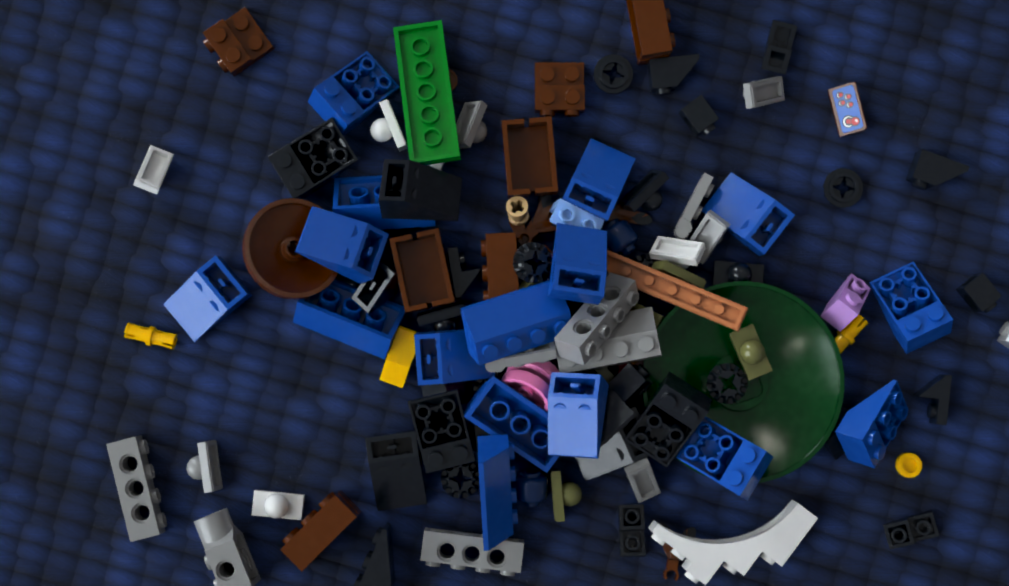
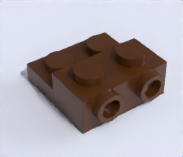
(237, 42)
(559, 88)

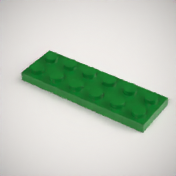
(426, 93)

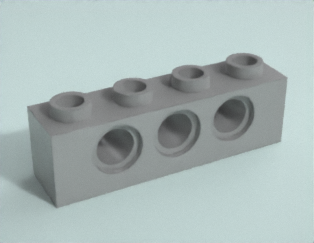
(595, 323)
(130, 500)
(435, 538)

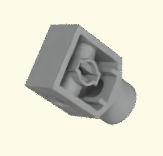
(226, 544)

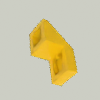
(399, 358)

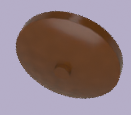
(271, 254)

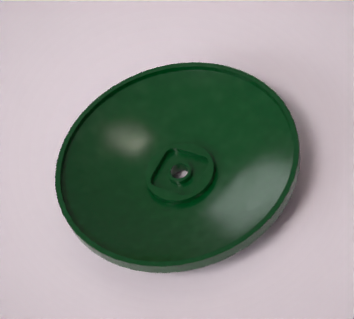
(783, 410)

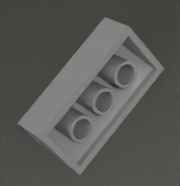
(629, 342)

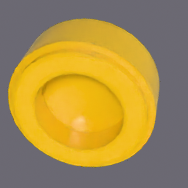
(908, 465)

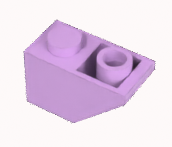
(846, 302)

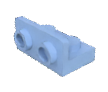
(569, 214)

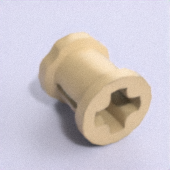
(517, 203)

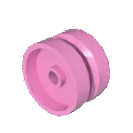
(531, 381)

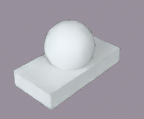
(388, 127)
(153, 169)
(677, 251)
(278, 504)

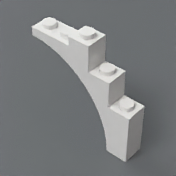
(704, 556)

